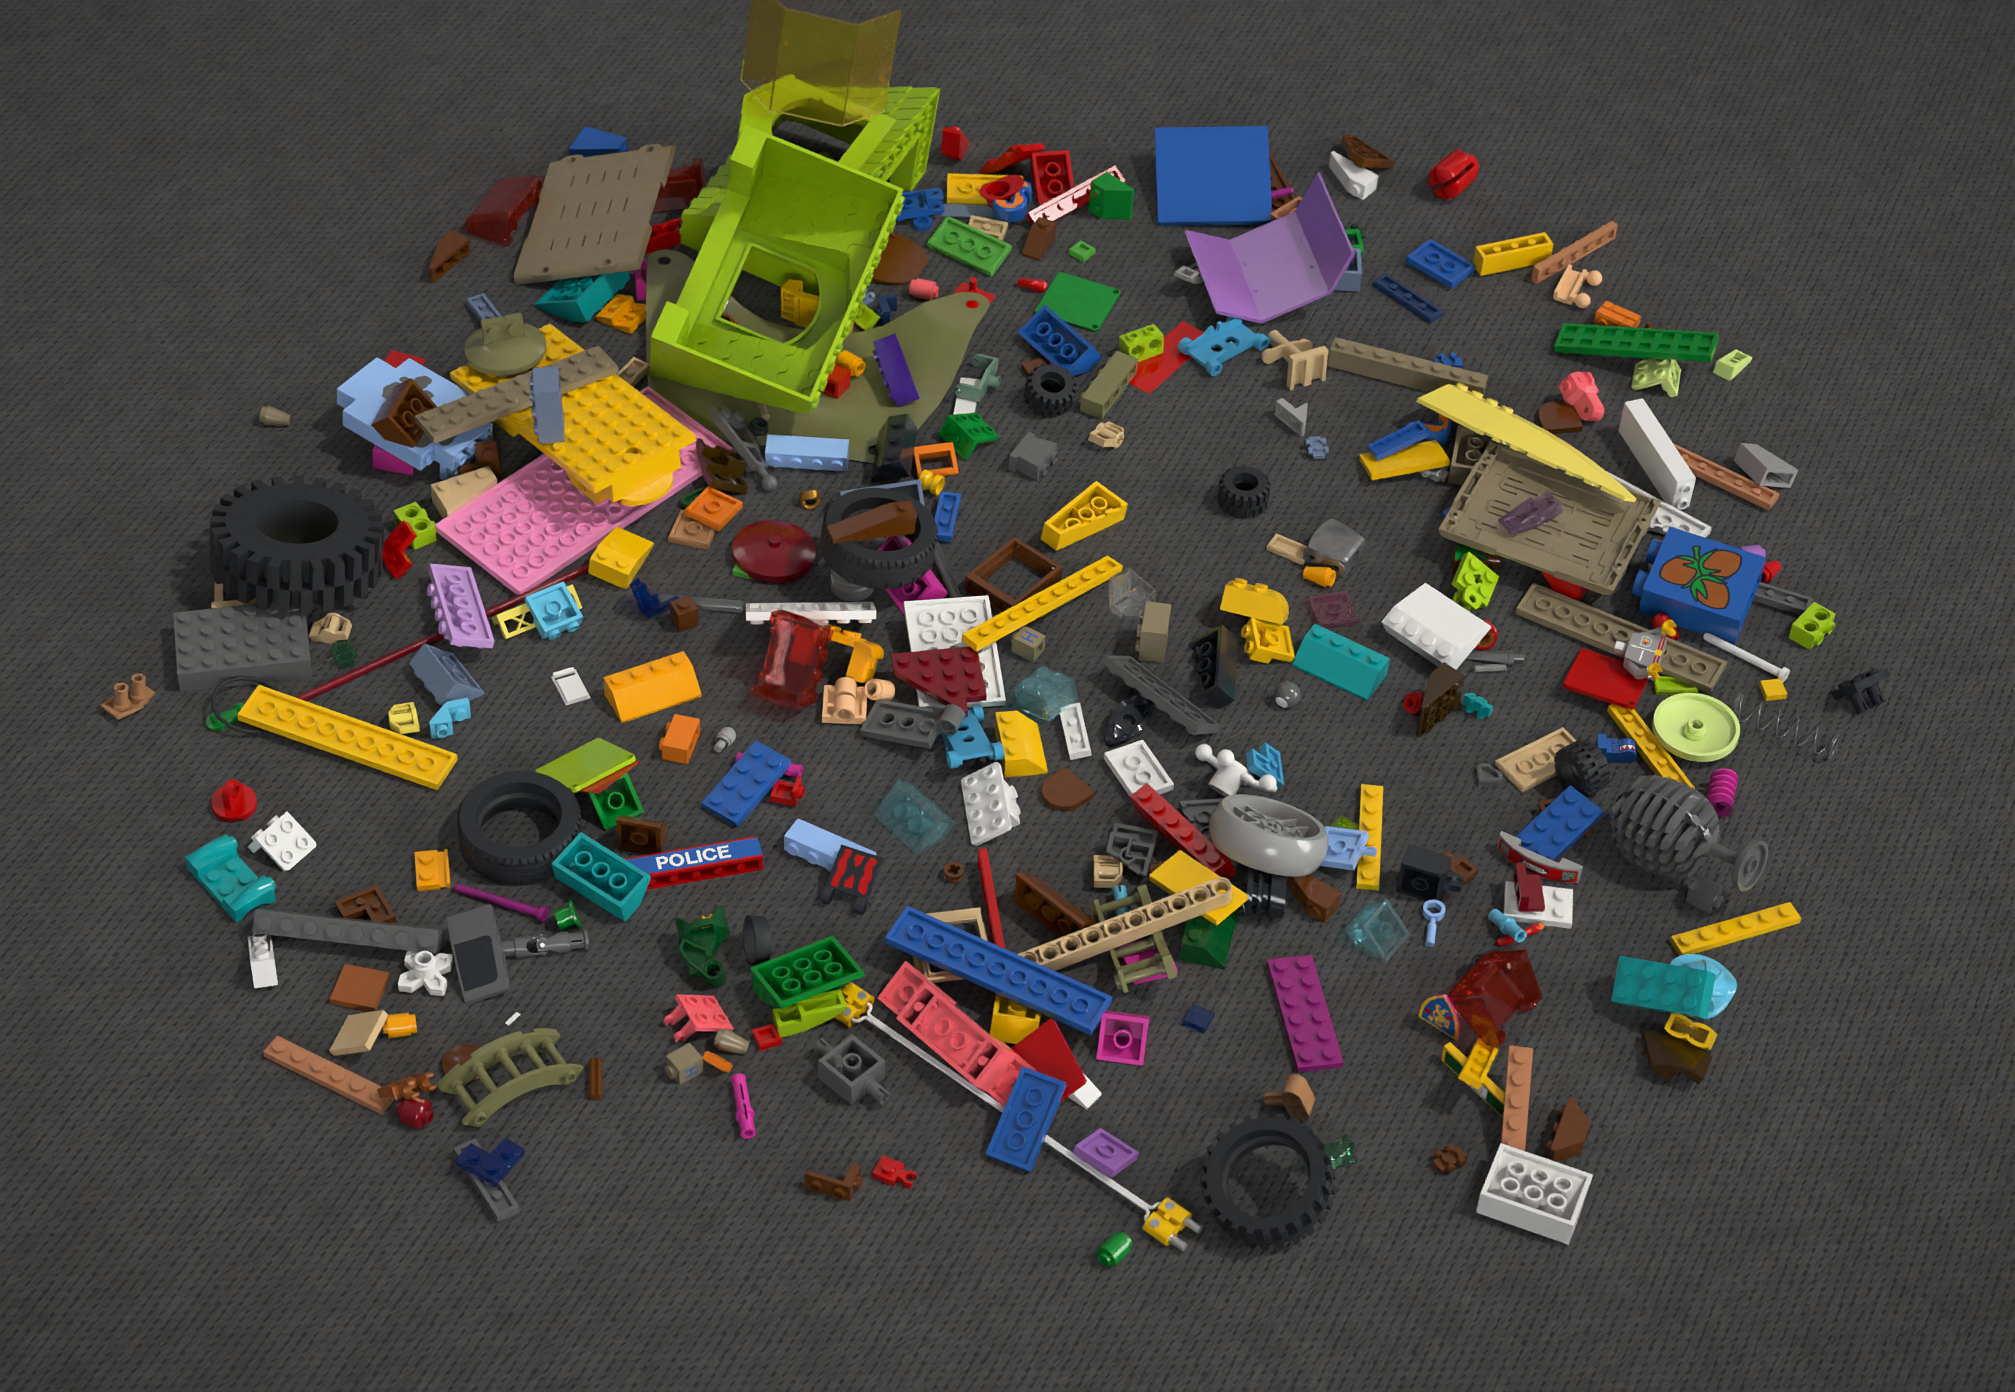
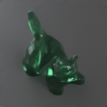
(1341, 1152)

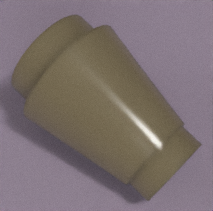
(273, 416)
(730, 1042)

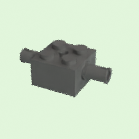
(852, 1069)

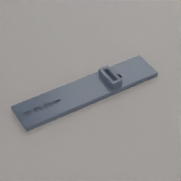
(964, 211)

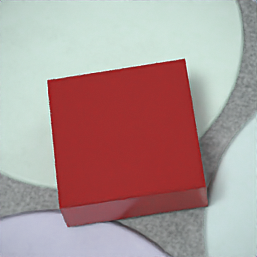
(766, 1037)

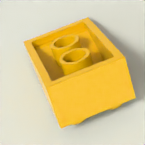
(619, 557)
(1012, 1020)

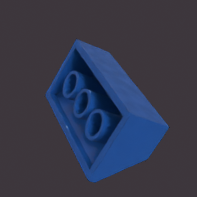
(1059, 342)

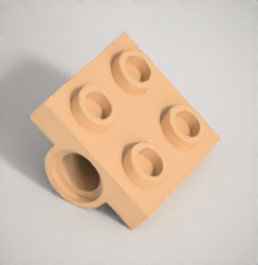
(844, 702)

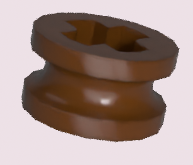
(956, 867)

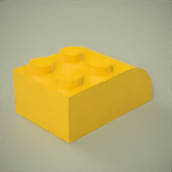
(1254, 601)

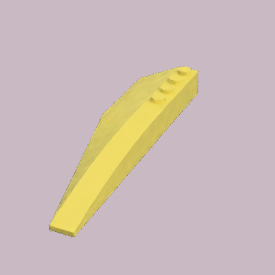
(1521, 435)

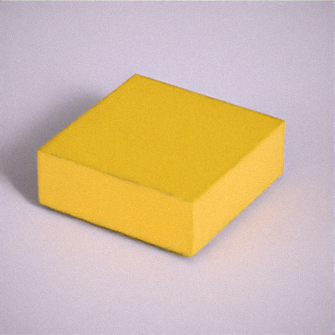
(1773, 689)

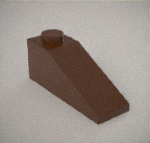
(448, 253)
(1315, 896)

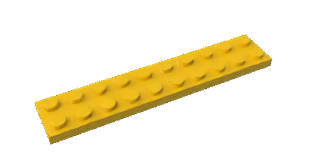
(347, 737)

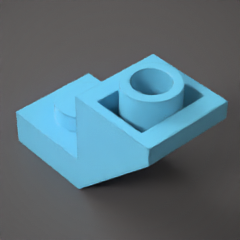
(451, 711)

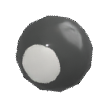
(1287, 694)

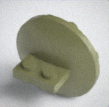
(505, 346)

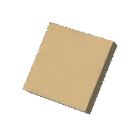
(358, 1033)

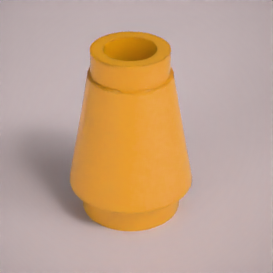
(1320, 575)

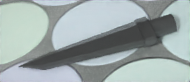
(1503, 657)

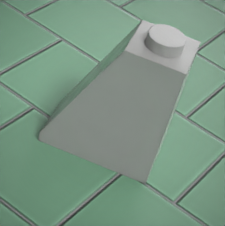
(1764, 466)

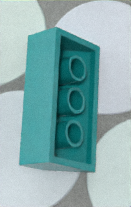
(1341, 662)
(601, 876)

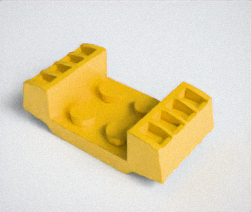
(797, 305)

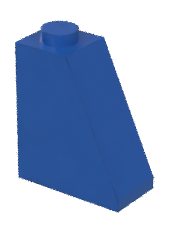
(596, 142)

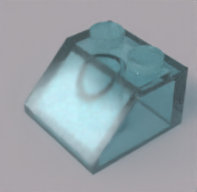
(1378, 930)

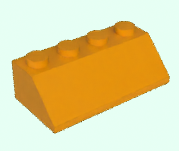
(652, 687)

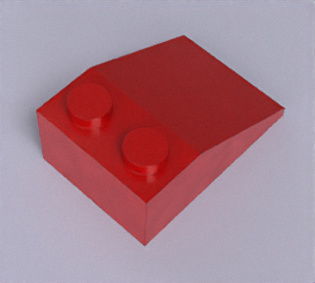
(1050, 174)

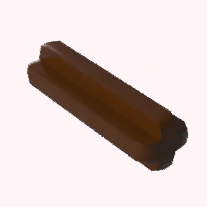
(595, 1079)

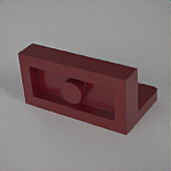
(1528, 890)

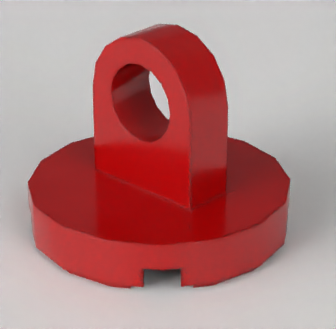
(234, 802)

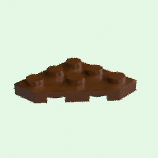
(1364, 154)

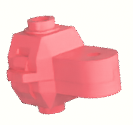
(1580, 391)

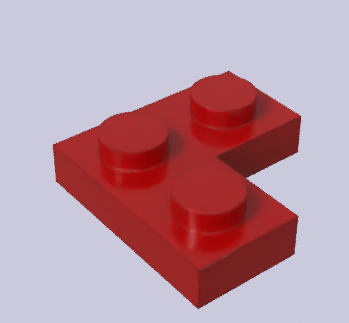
(394, 548)

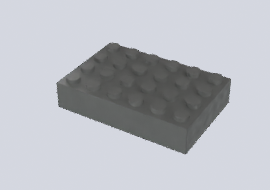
(240, 642)

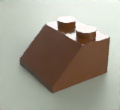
(641, 835)

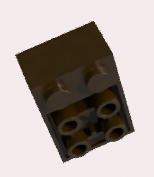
(1441, 697)

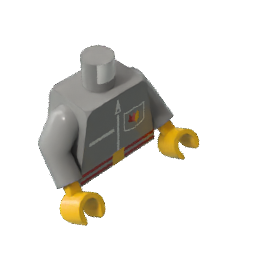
(1645, 651)

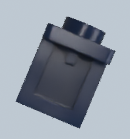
(885, 306)

